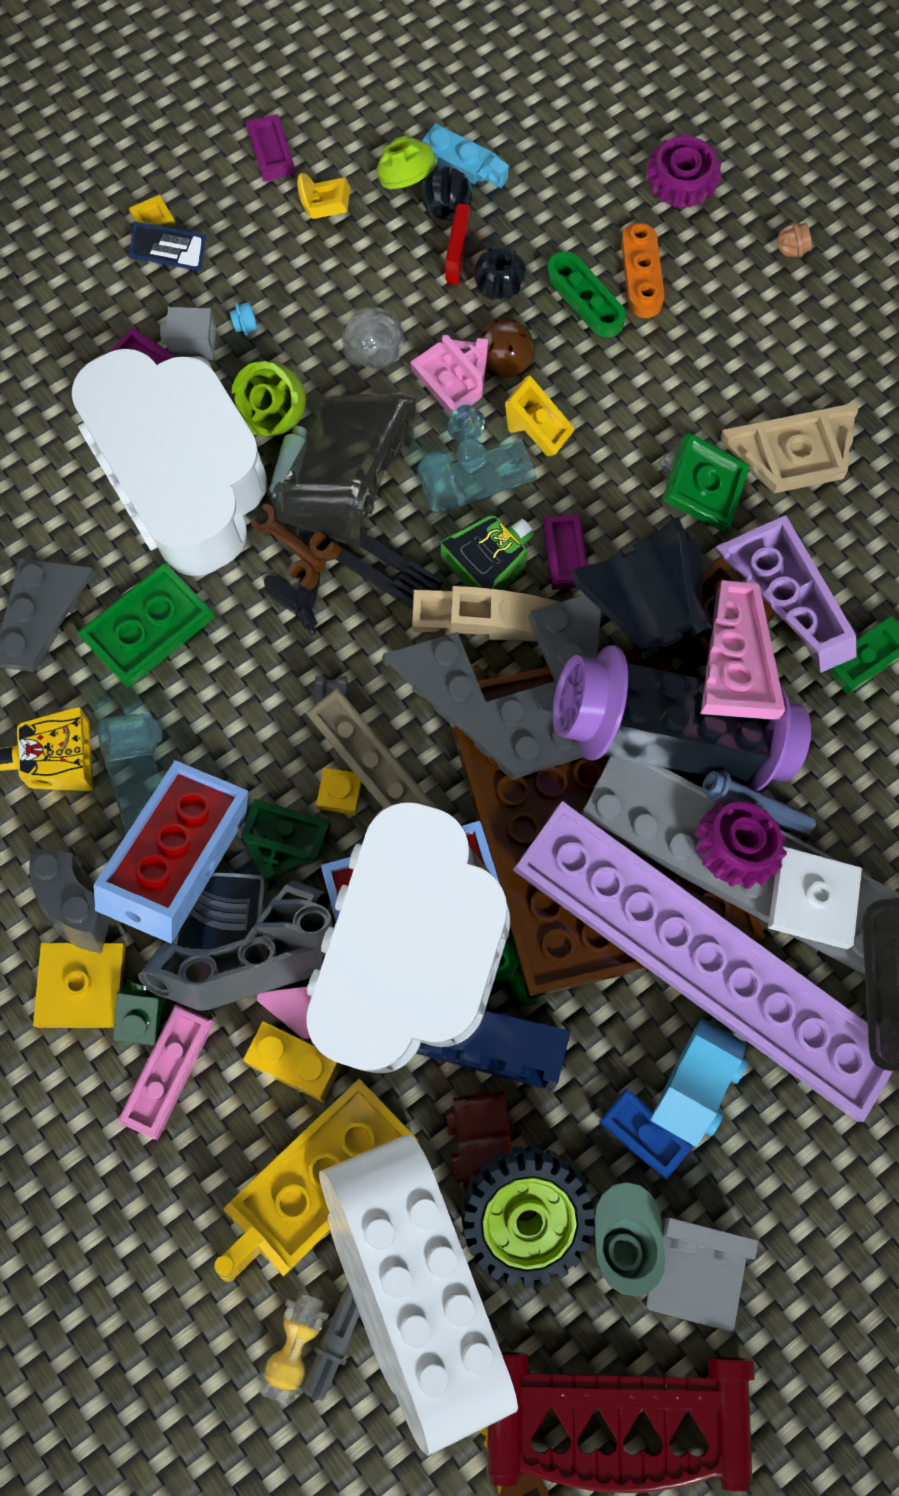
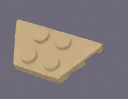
(796, 448)

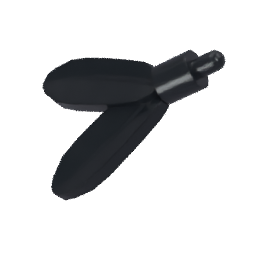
(298, 602)

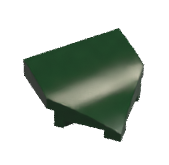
(283, 838)

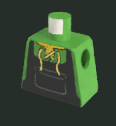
(487, 553)

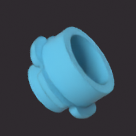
(243, 318)

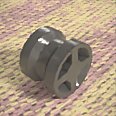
(324, 687)

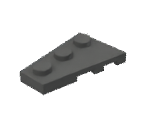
(36, 608)

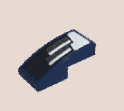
(167, 246)

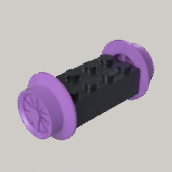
(659, 722)

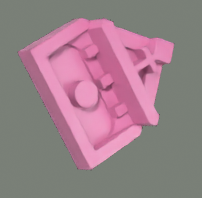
(453, 371)

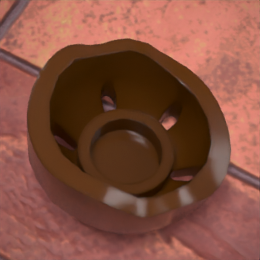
(502, 337)

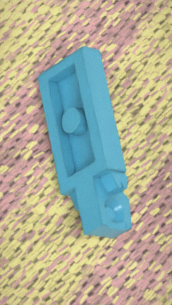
(466, 156)

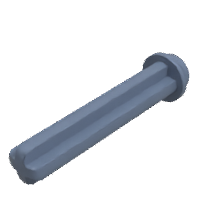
(721, 787)

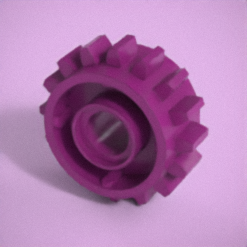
(683, 171)
(740, 843)

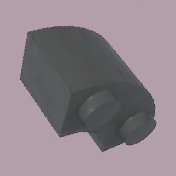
(65, 901)

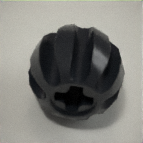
(444, 191)
(499, 273)

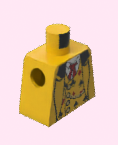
(52, 752)

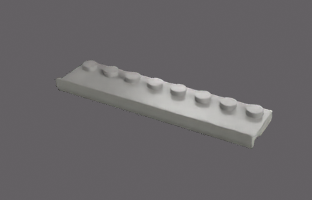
(657, 818)

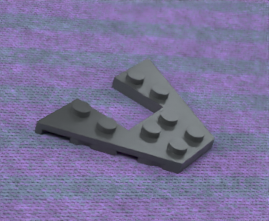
(516, 727)

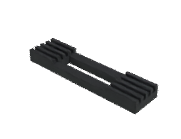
(413, 576)

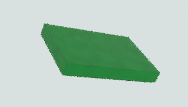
(146, 625)

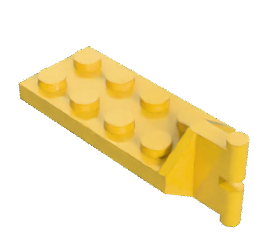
(285, 1204)

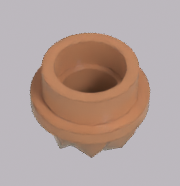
(795, 240)

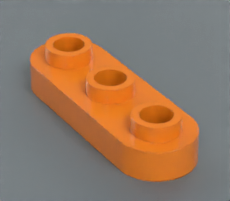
(641, 279)

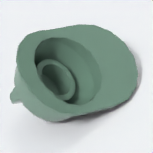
(629, 1239)

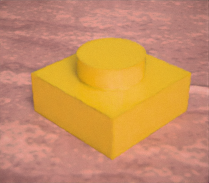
(152, 212)
(339, 791)

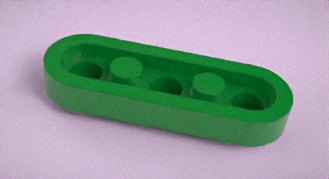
(583, 283)

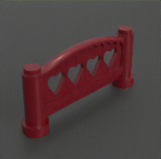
(715, 1402)

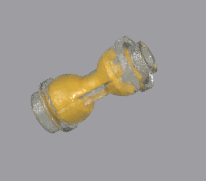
(286, 1368)

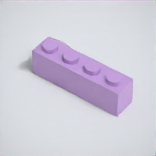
(793, 589)

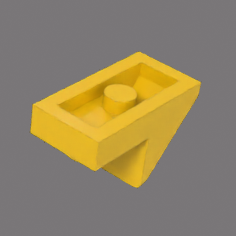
(536, 414)

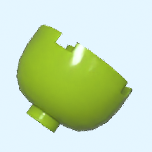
(269, 397)

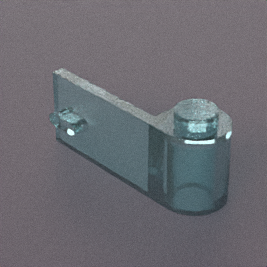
(453, 485)
(128, 755)

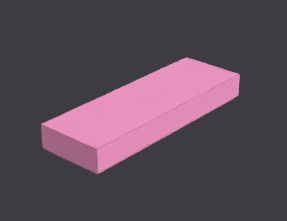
(166, 1072)

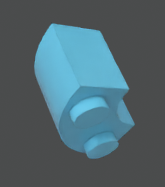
(699, 1083)

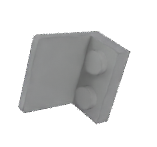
(701, 1274)

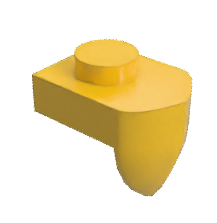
(323, 198)

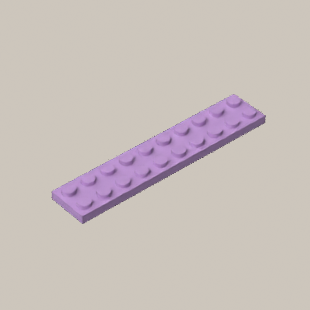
(705, 959)

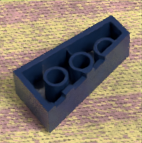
(509, 1049)

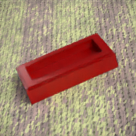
(457, 244)

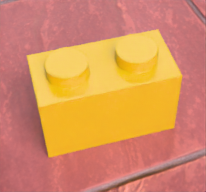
(292, 1061)

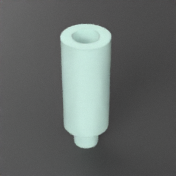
(289, 450)

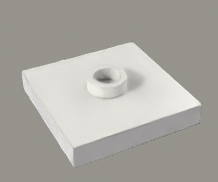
(816, 898)

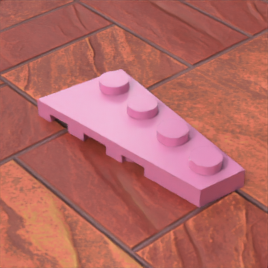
(741, 658)

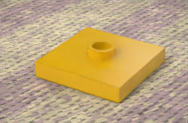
(78, 986)

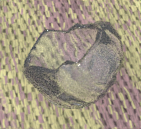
(373, 338)

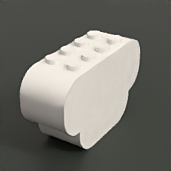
(172, 454)
(409, 944)
(416, 1294)

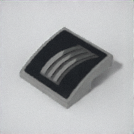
(224, 911)

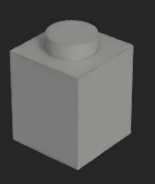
(189, 332)

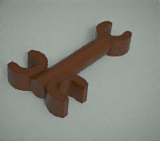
(312, 557)

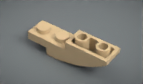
(477, 611)

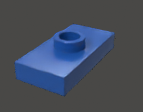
(632, 1125)

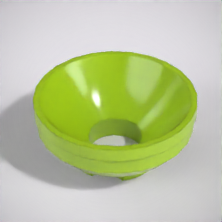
(405, 163)

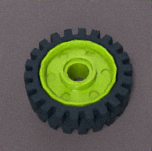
(531, 1247)

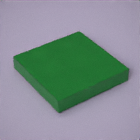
(706, 482)

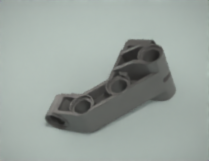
(275, 953)

